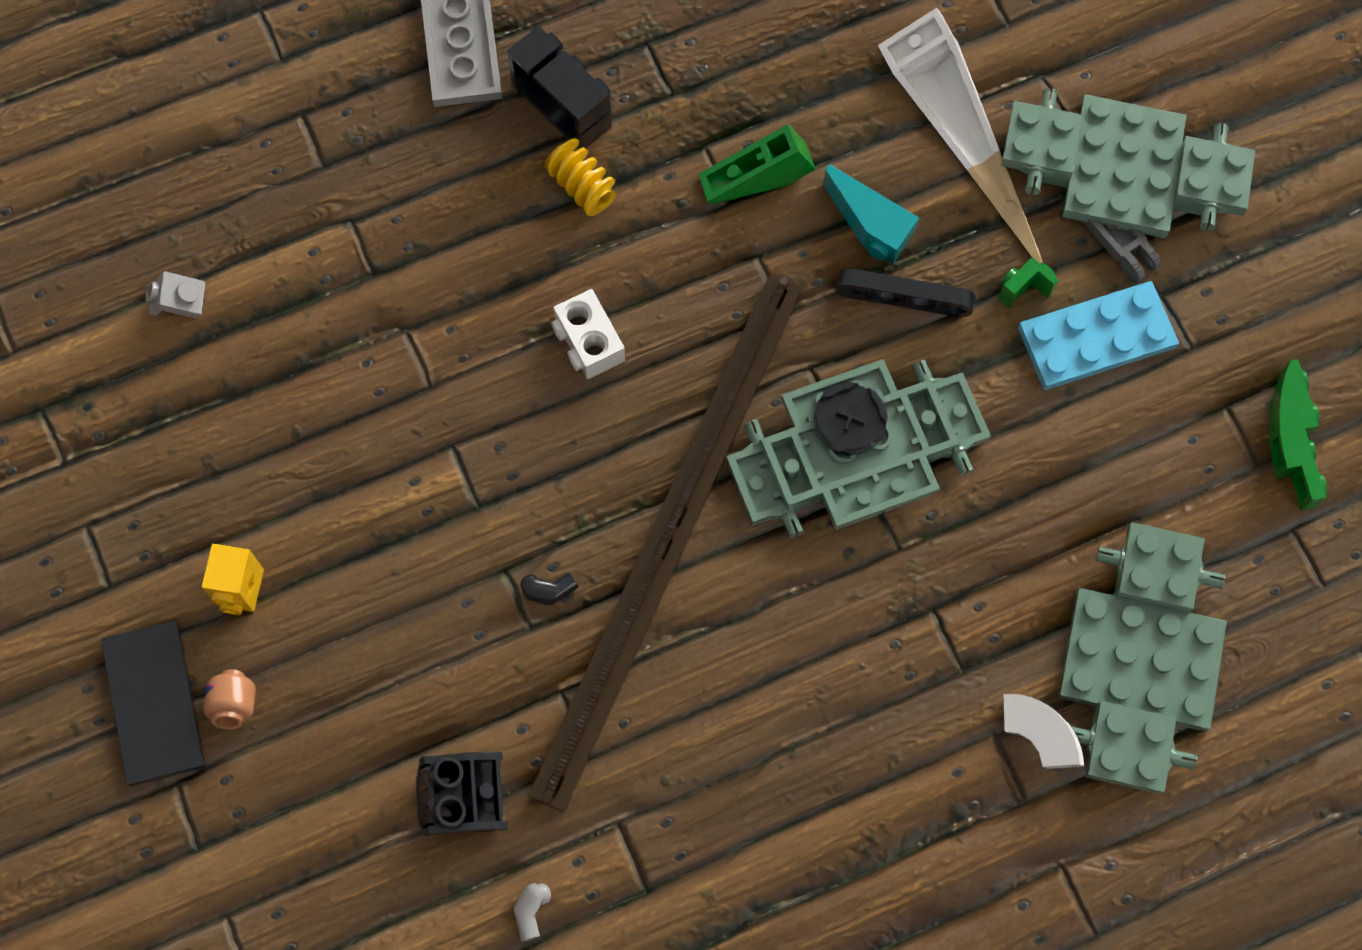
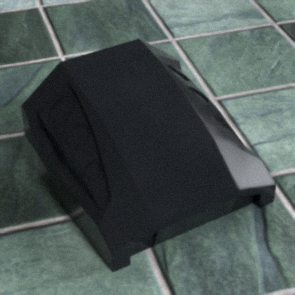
(460, 793)

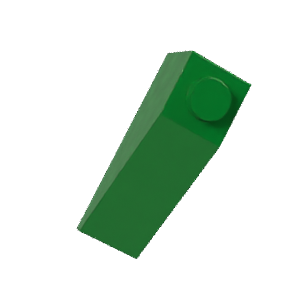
(759, 167)

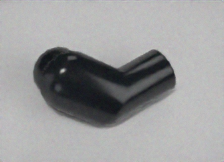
(545, 591)

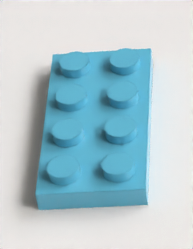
(1098, 335)

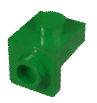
(1031, 273)

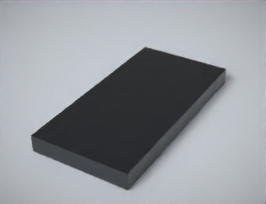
(153, 703)

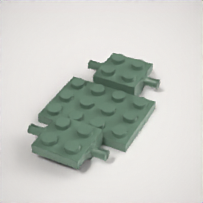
(1127, 163)
(797, 470)
(1144, 658)

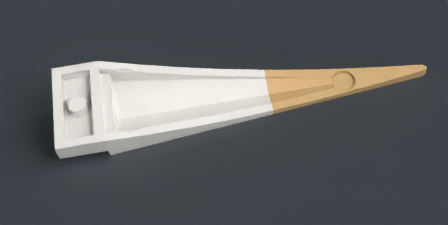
(938, 80)

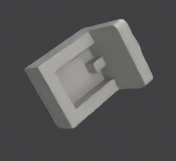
(176, 295)

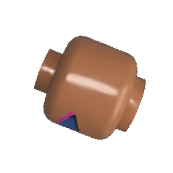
(229, 699)

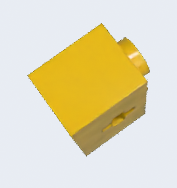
(232, 579)

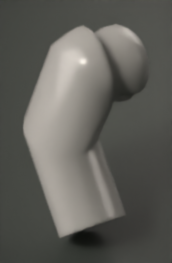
(526, 907)

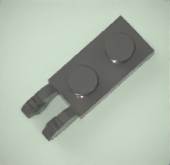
(1122, 244)

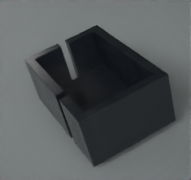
(560, 87)

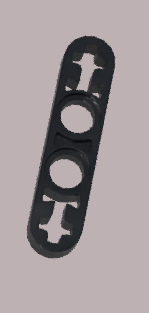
(905, 292)

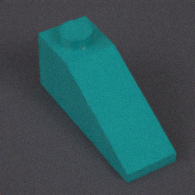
(875, 220)

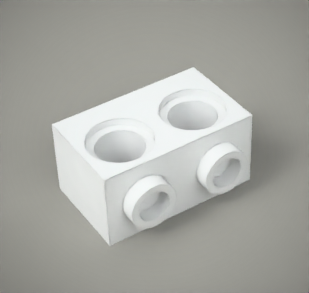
(594, 332)

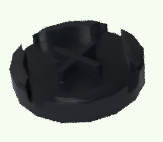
(850, 418)

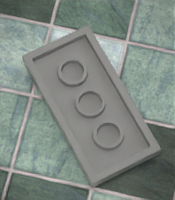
(461, 51)

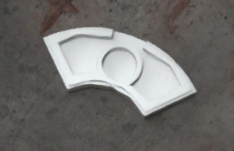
(1045, 729)

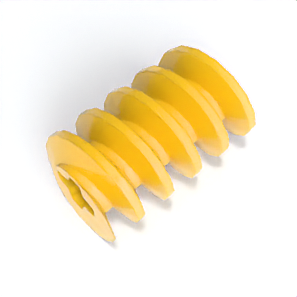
(579, 178)

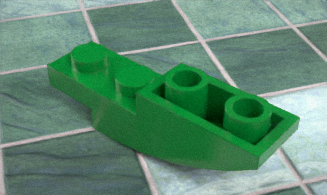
(1290, 424)

